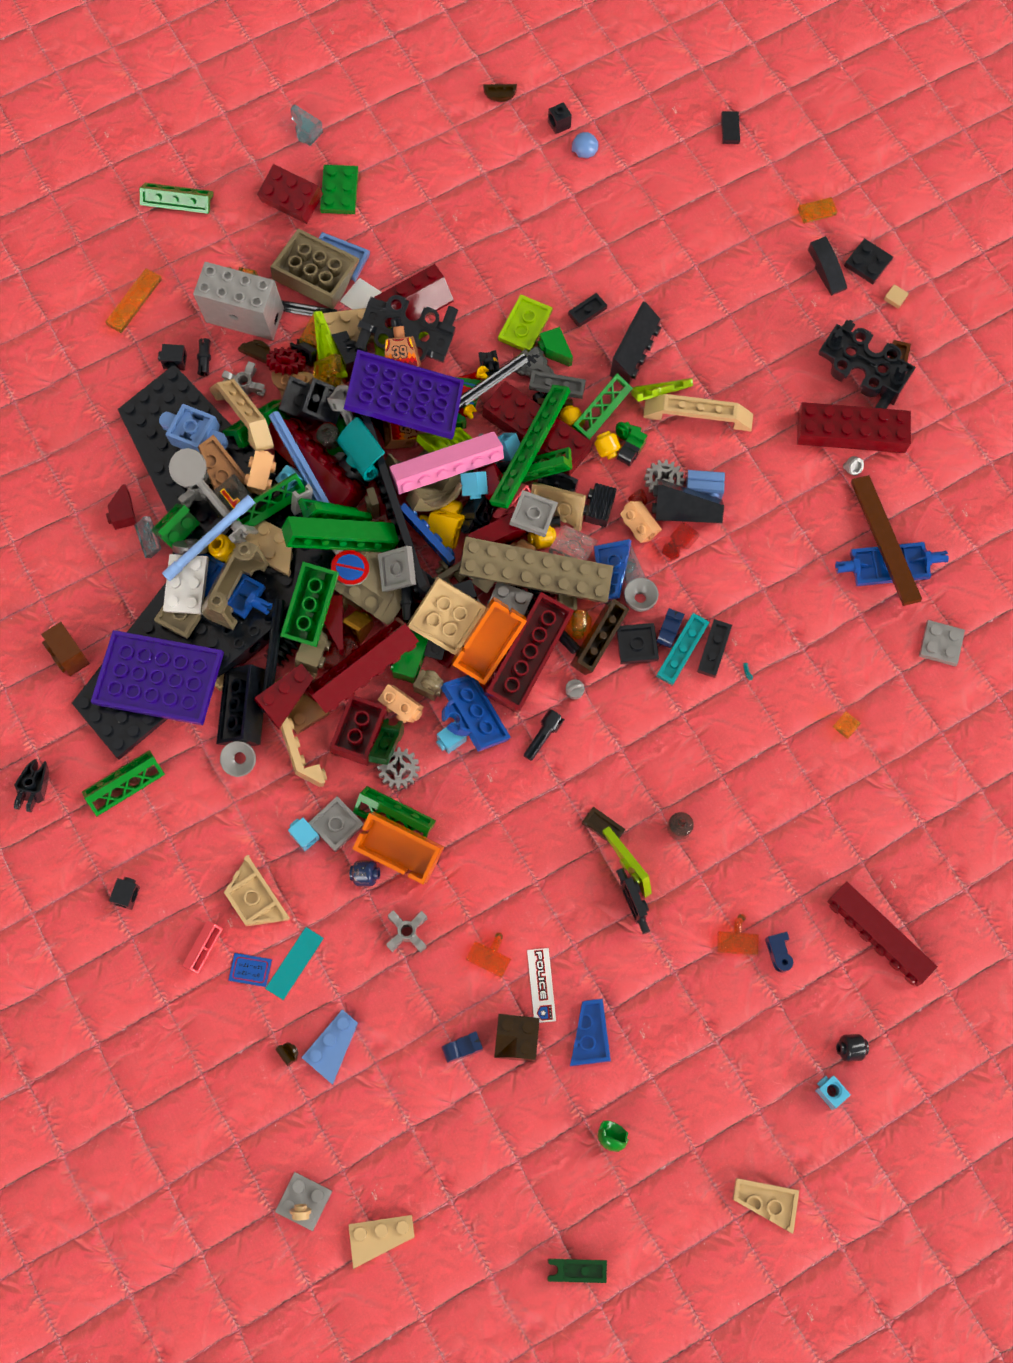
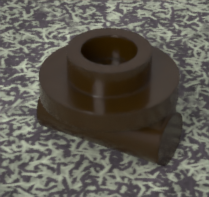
(288, 1053)

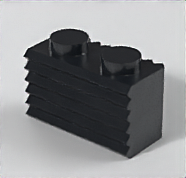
(600, 504)

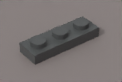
(543, 382)

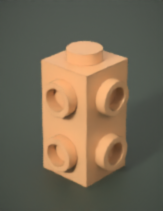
(261, 467)
(640, 521)
(403, 705)

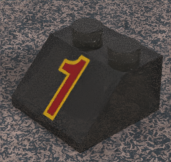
(230, 494)

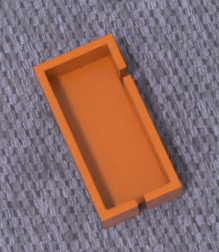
(489, 640)
(398, 847)

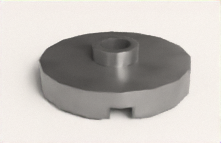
(183, 546)

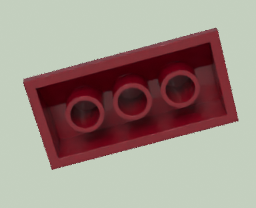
(421, 290)

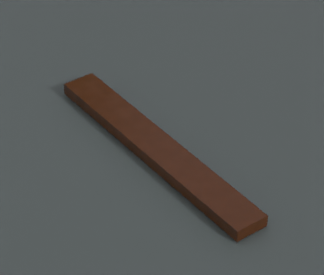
(886, 541)

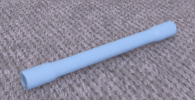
(177, 566)

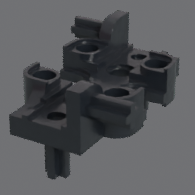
(439, 332)
(887, 384)

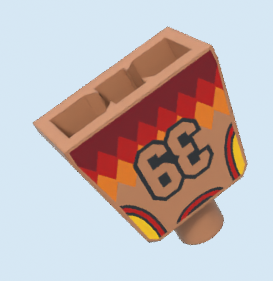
(402, 348)
(399, 436)

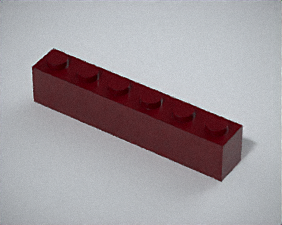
(881, 934)

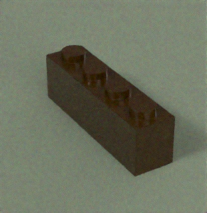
(599, 637)

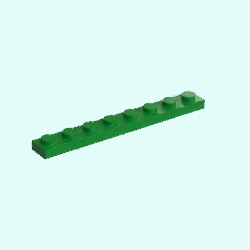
(530, 446)

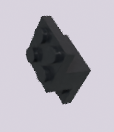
(308, 401)

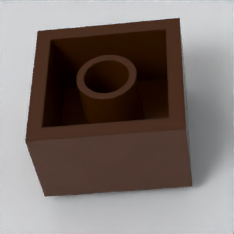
(64, 649)

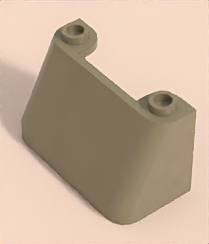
(243, 559)

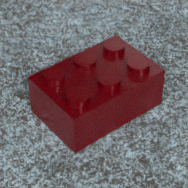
(290, 193)
(358, 729)

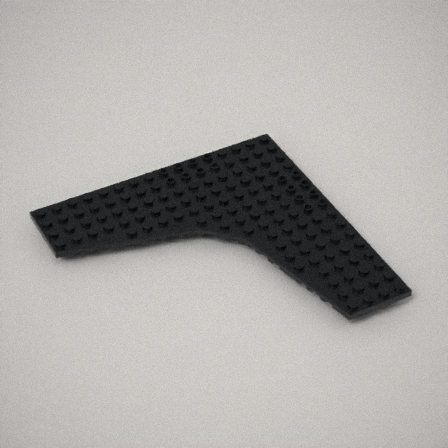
(141, 415)

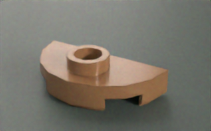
(281, 381)

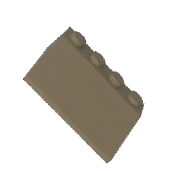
(314, 268)

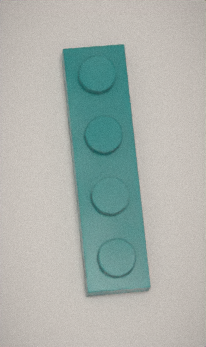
(682, 649)

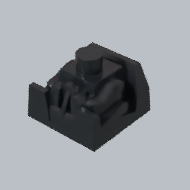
(347, 350)

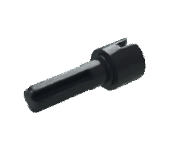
(550, 723)

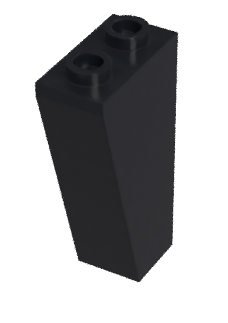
(684, 504)

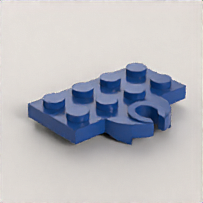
(472, 713)

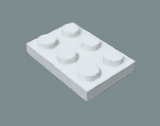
(187, 589)

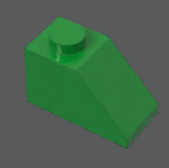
(555, 346)

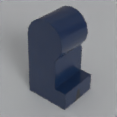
(670, 628)
(778, 952)
(462, 1047)

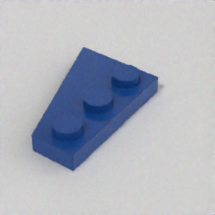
(617, 556)
(591, 1038)

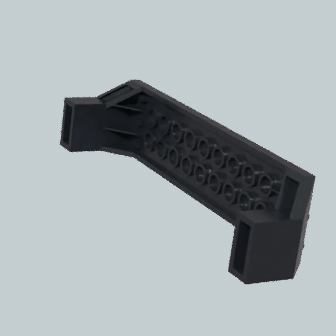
(394, 514)

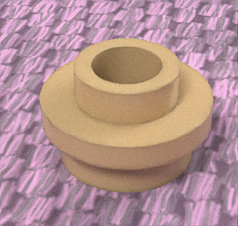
(300, 1212)

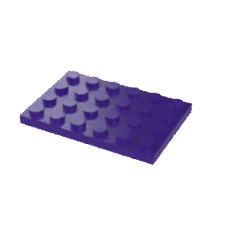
(404, 394)
(157, 677)

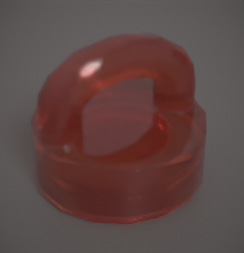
(636, 496)

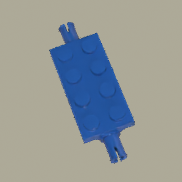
(871, 569)
(246, 593)

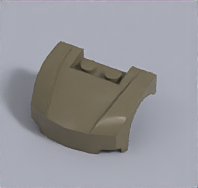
(433, 495)
(369, 593)

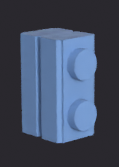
(706, 482)

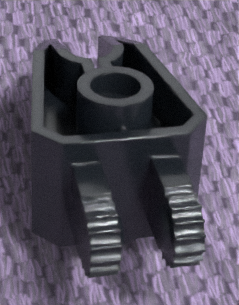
(477, 514)
(31, 785)

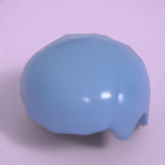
(585, 145)

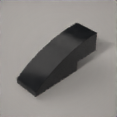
(827, 265)

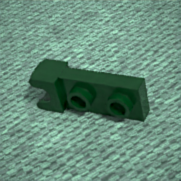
(386, 742)
(579, 1270)

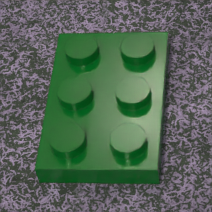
(339, 189)

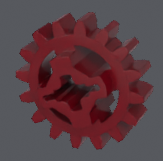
(286, 361)

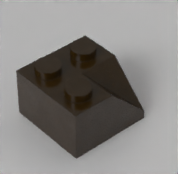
(517, 1037)

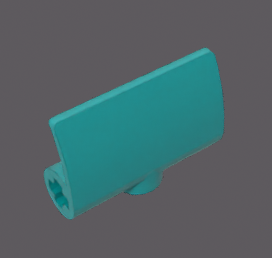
(360, 448)

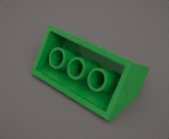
(309, 604)

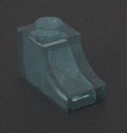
(307, 127)

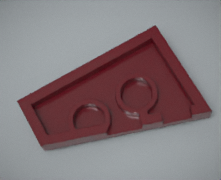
(284, 694)

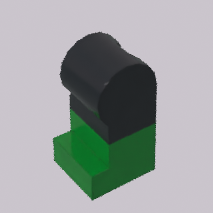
(632, 447)

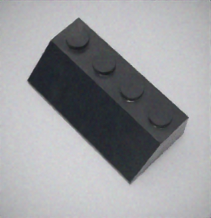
(636, 343)
(239, 712)

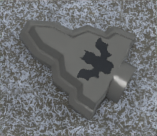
(535, 362)

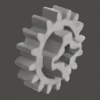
(663, 471)
(406, 769)

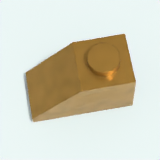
(358, 625)

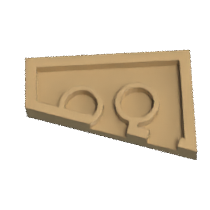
(569, 506)
(769, 1201)
(378, 1236)

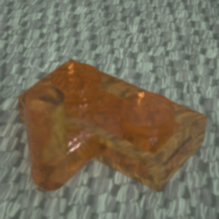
(736, 941)
(489, 957)

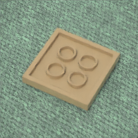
(446, 616)

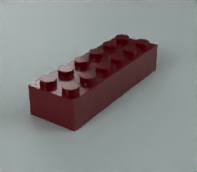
(515, 412)
(854, 427)
(325, 467)
(529, 652)
(362, 665)

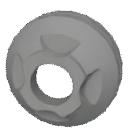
(641, 586)
(228, 761)

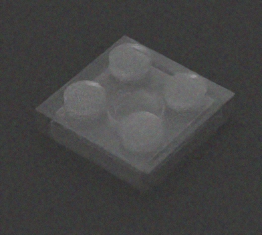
(573, 544)

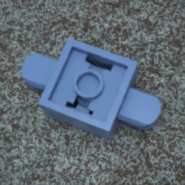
(191, 422)

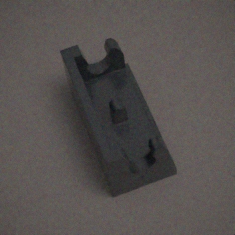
(560, 481)

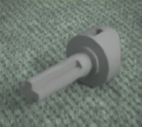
(337, 402)

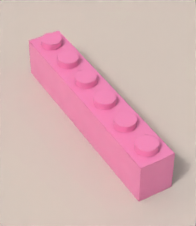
(446, 462)

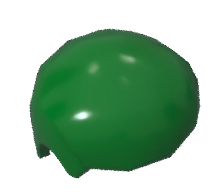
(612, 1136)

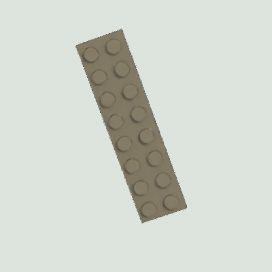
(535, 570)

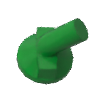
(623, 429)

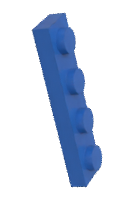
(431, 539)

